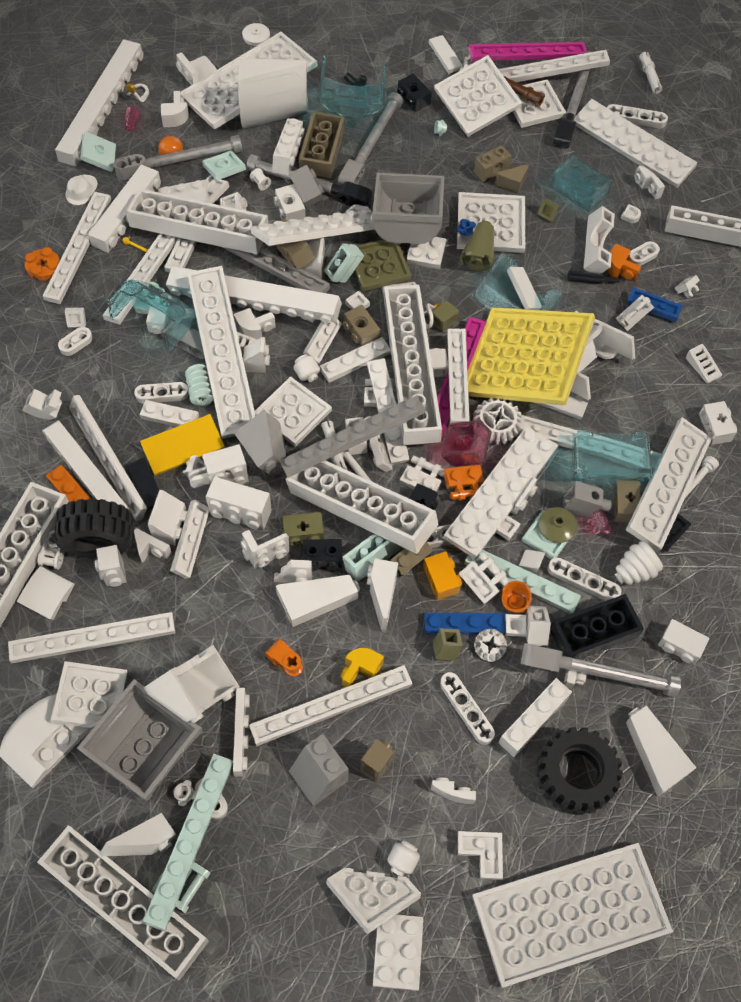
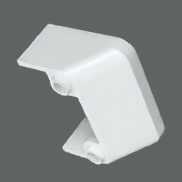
(602, 342)

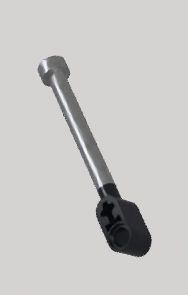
(567, 125)
(347, 194)

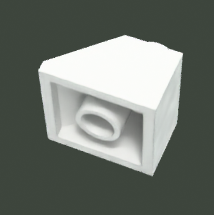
(318, 249)
(167, 518)

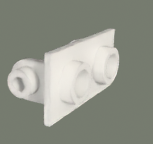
(635, 312)

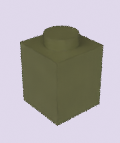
(445, 316)
(447, 644)

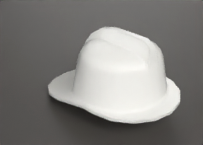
(80, 189)

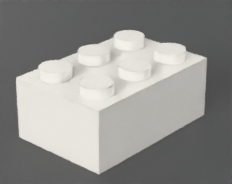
(238, 503)

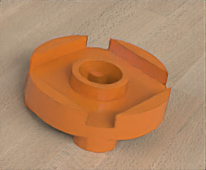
(33, 262)

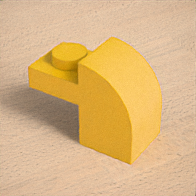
(363, 661)

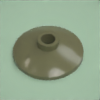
(557, 532)

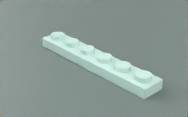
(540, 587)

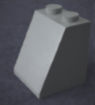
(263, 442)
(319, 770)

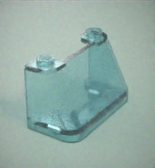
(611, 456)

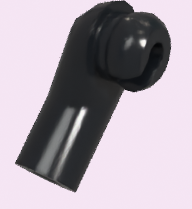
(355, 81)

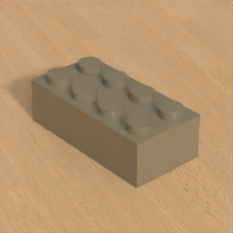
(322, 143)

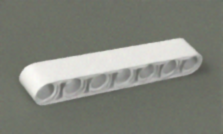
(80, 463)

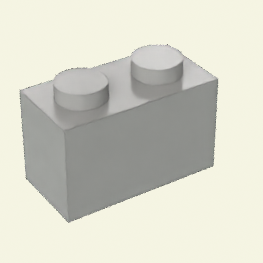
(305, 183)

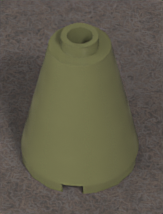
(480, 248)

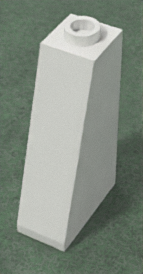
(315, 597)
(659, 752)

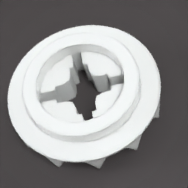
(482, 649)

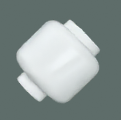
(306, 368)
(403, 858)

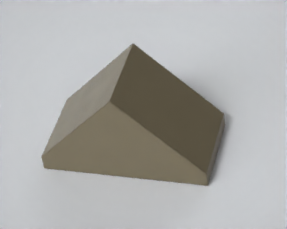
(512, 178)

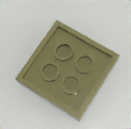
(381, 265)

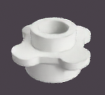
(179, 791)

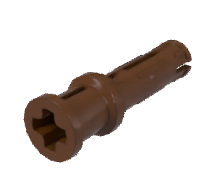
(527, 93)

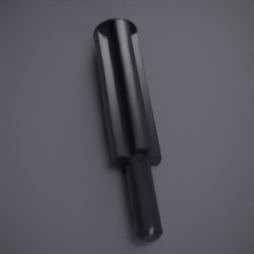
(590, 277)

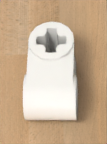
(50, 553)

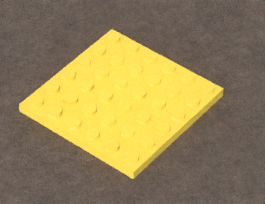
(529, 355)

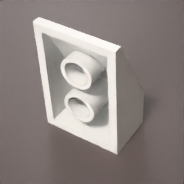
(382, 582)

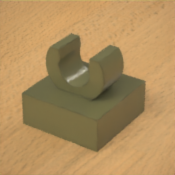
(548, 209)

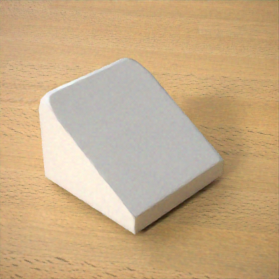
(531, 560)

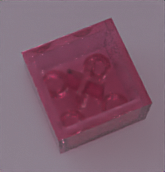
(466, 443)

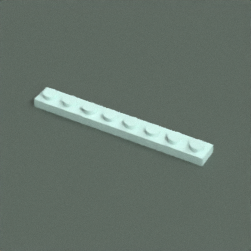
(188, 843)

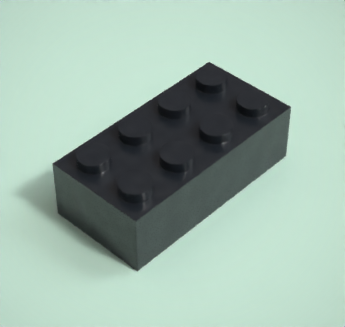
(596, 628)

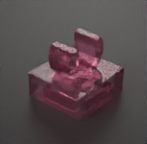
(601, 523)

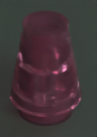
(132, 116)

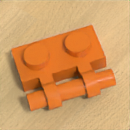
(462, 477)

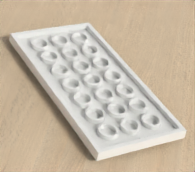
(216, 95)
(570, 914)

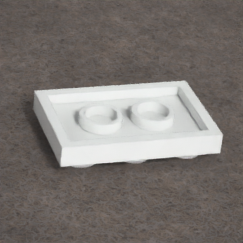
(398, 953)

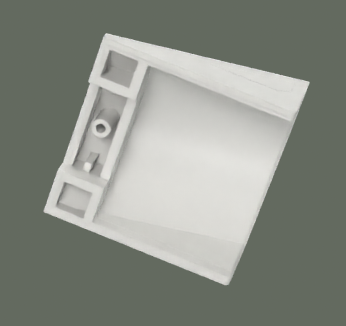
(271, 90)

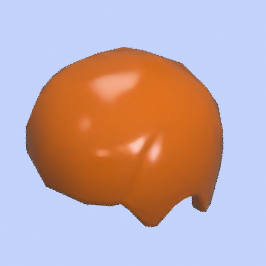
(170, 145)
(516, 597)

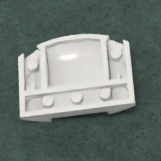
(37, 745)

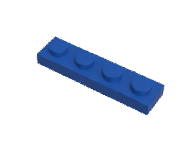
(465, 622)

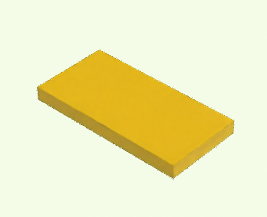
(178, 444)

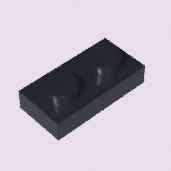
(678, 528)

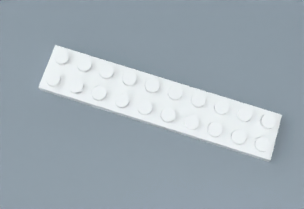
(221, 350)

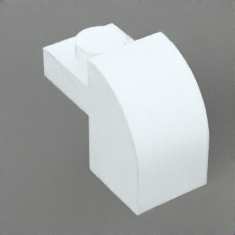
(174, 113)
(251, 326)
(42, 405)

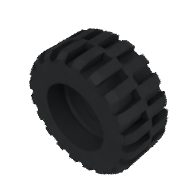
(93, 525)
(594, 749)

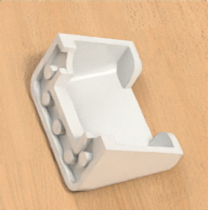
(194, 685)

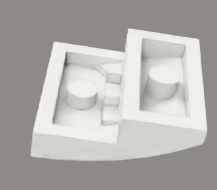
(45, 592)

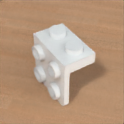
(196, 69)
(266, 552)

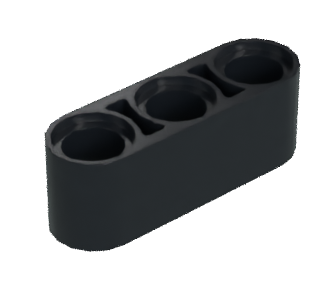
(143, 481)

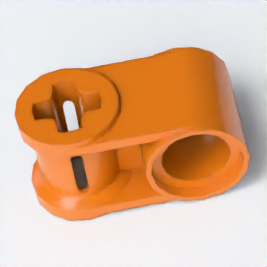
(282, 655)

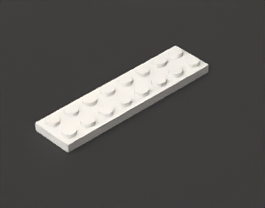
(634, 143)
(313, 228)
(669, 484)
(500, 492)

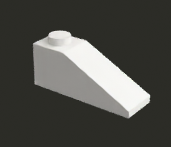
(142, 840)

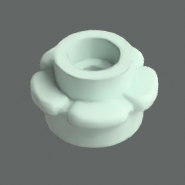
(440, 127)

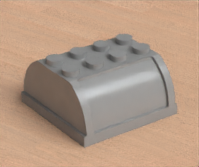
(408, 207)
(138, 741)

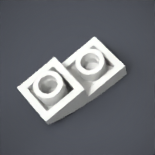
(649, 180)
(445, 788)

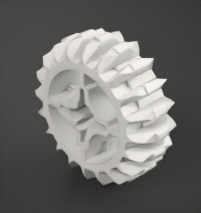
(508, 423)

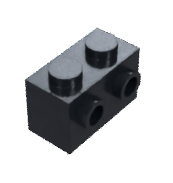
(323, 553)

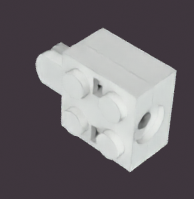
(224, 464)

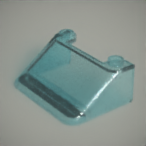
(499, 292)

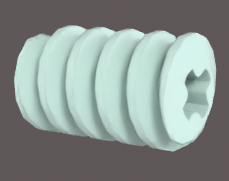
(199, 385)

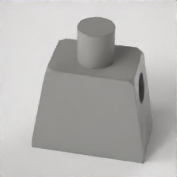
(585, 499)

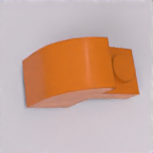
(621, 265)

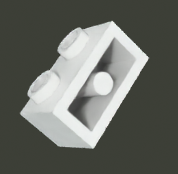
(110, 566)

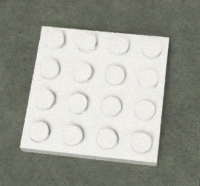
(477, 95)
(502, 211)

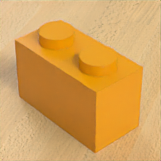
(442, 576)

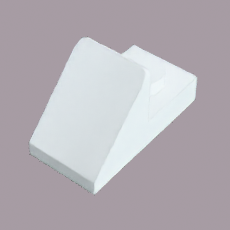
(148, 543)

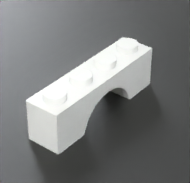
(599, 225)
(534, 717)

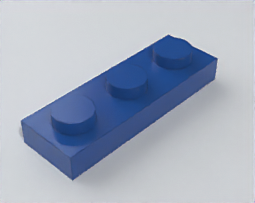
(662, 307)

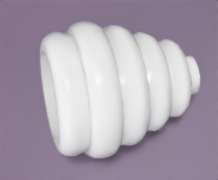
(638, 564)

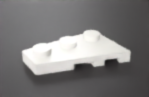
(194, 190)

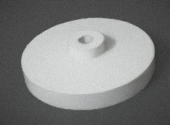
(255, 34)

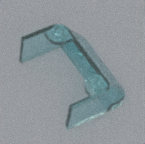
(177, 311)

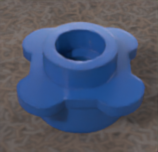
(466, 227)

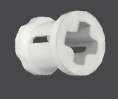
(258, 177)

